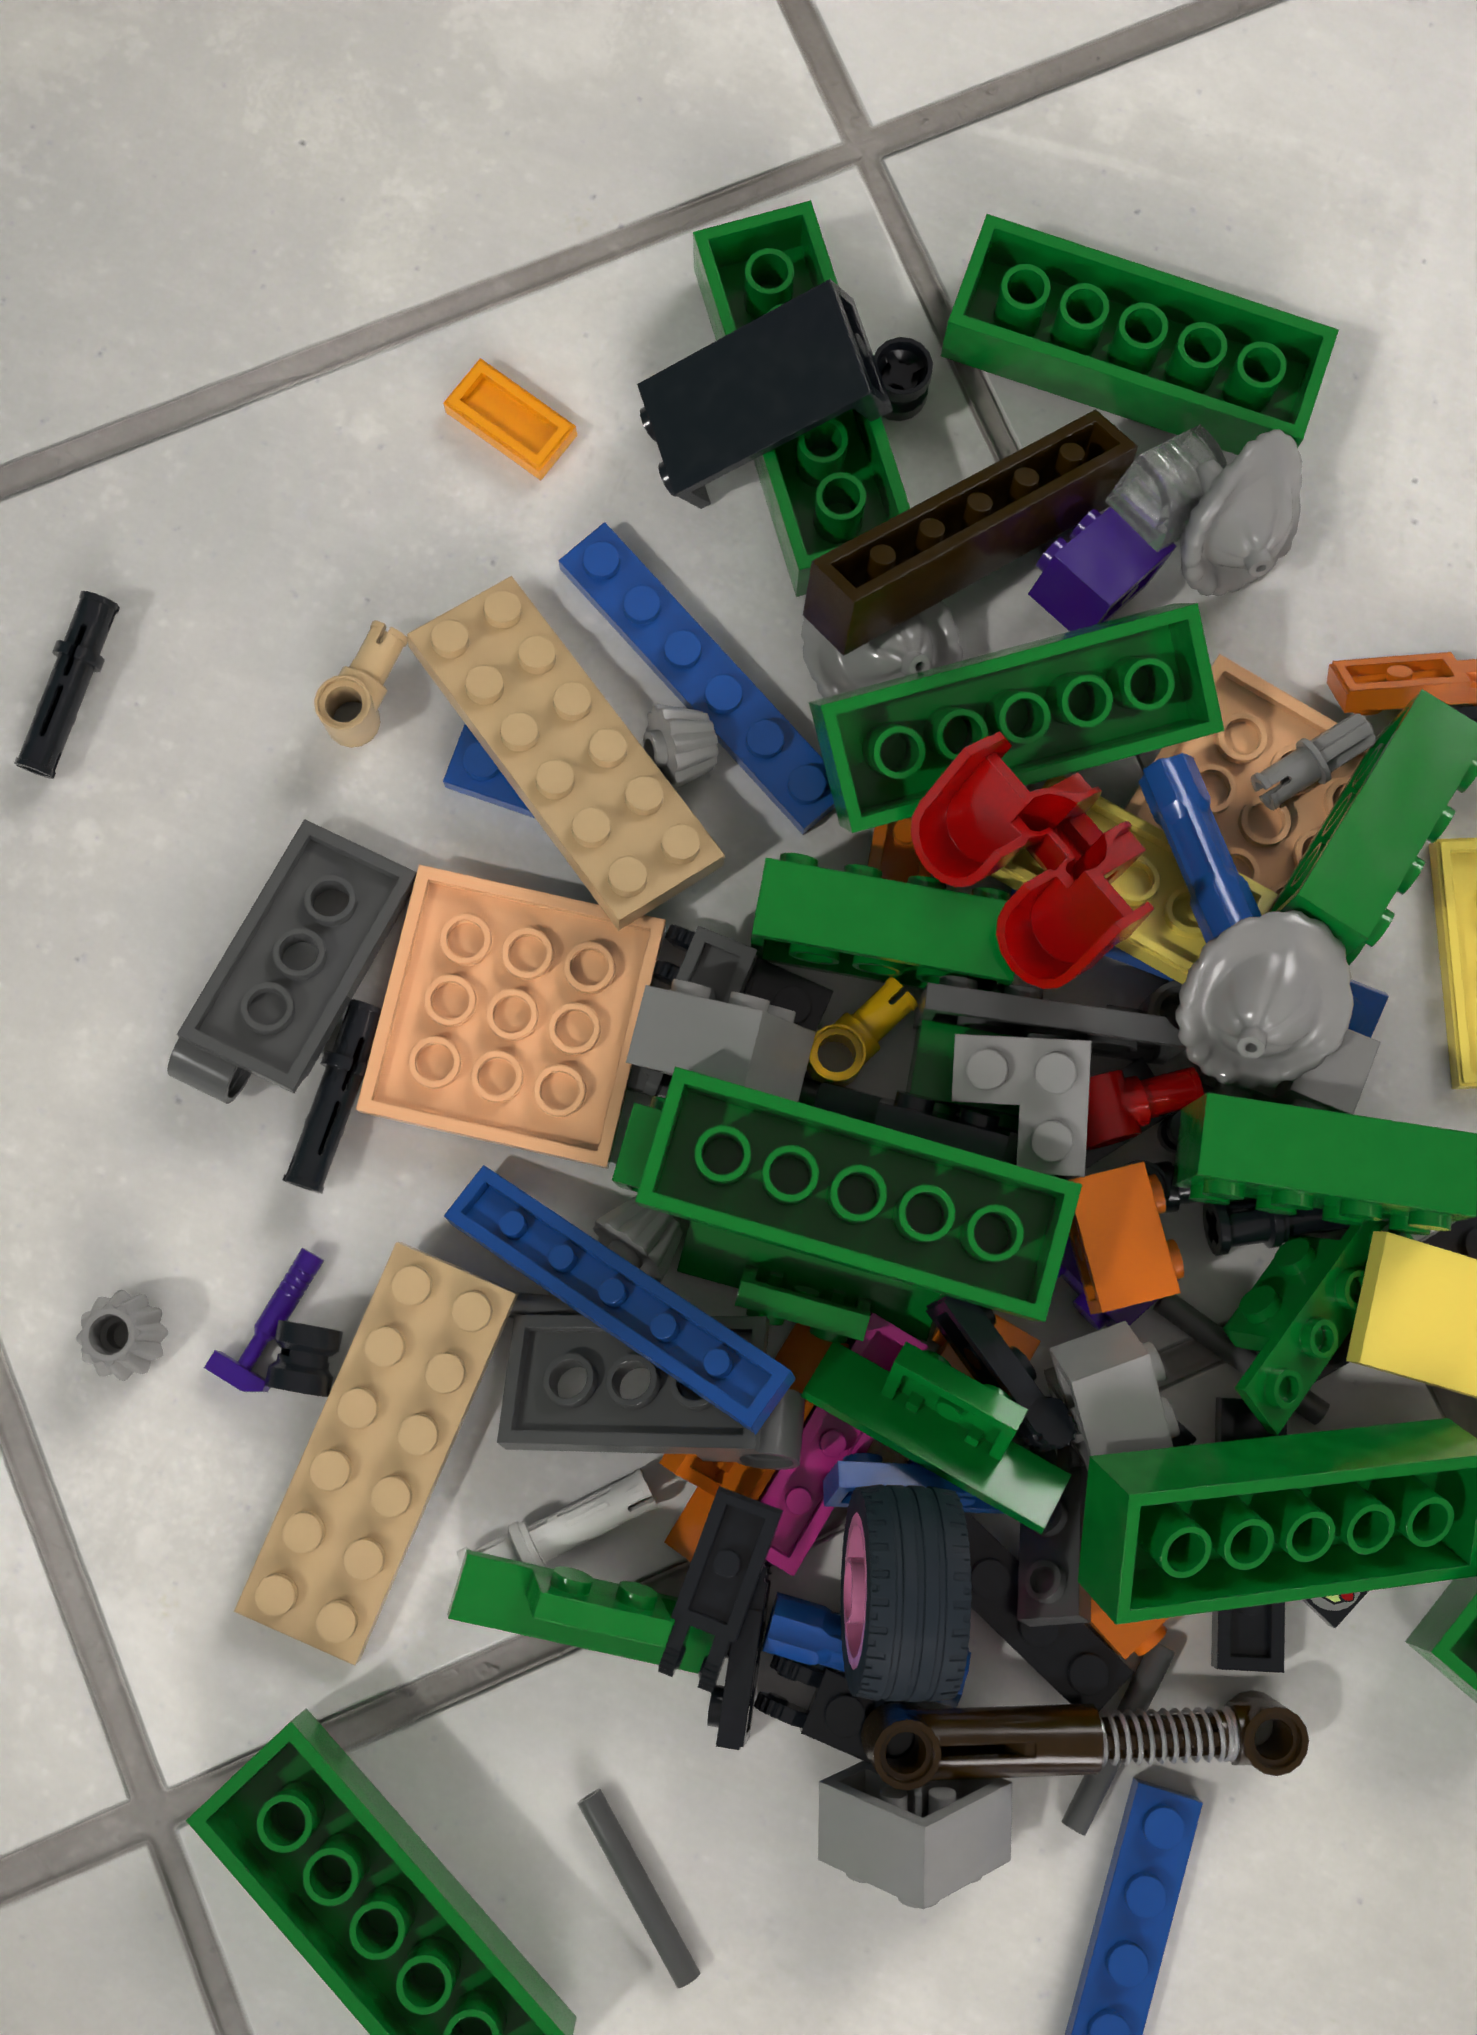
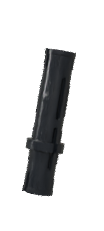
(75, 663)
(334, 1097)

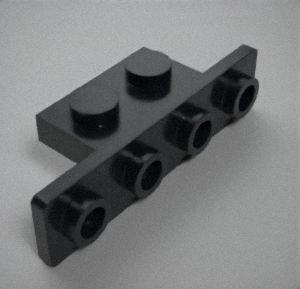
(914, 1115)

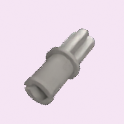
(1314, 760)

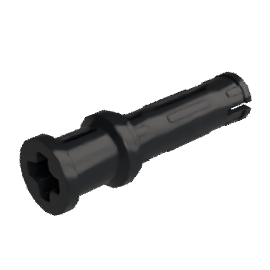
(1244, 1225)

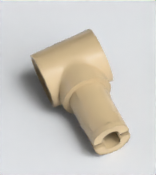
(362, 684)

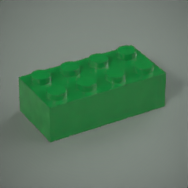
(1383, 821)
(877, 926)
(1326, 1161)

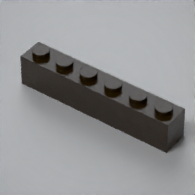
(965, 532)

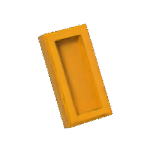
(510, 419)

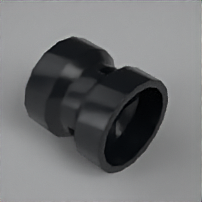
(906, 366)
(303, 1358)

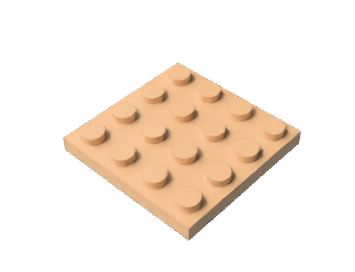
(1258, 731)
(510, 1017)

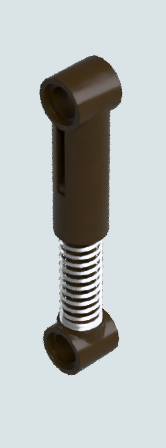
(1077, 1739)

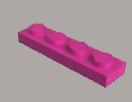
(823, 1444)

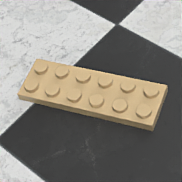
(566, 752)
(376, 1453)

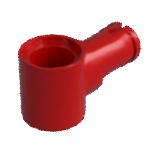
(1124, 1105)

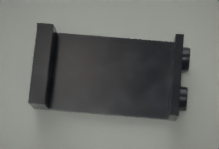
(761, 389)

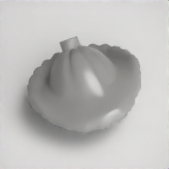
(1244, 515)
(909, 648)
(1266, 1000)

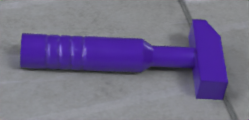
(279, 1307)

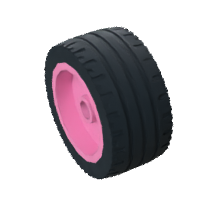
(905, 1593)

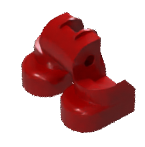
(1070, 912)

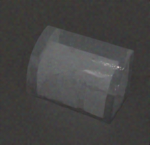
(1164, 486)

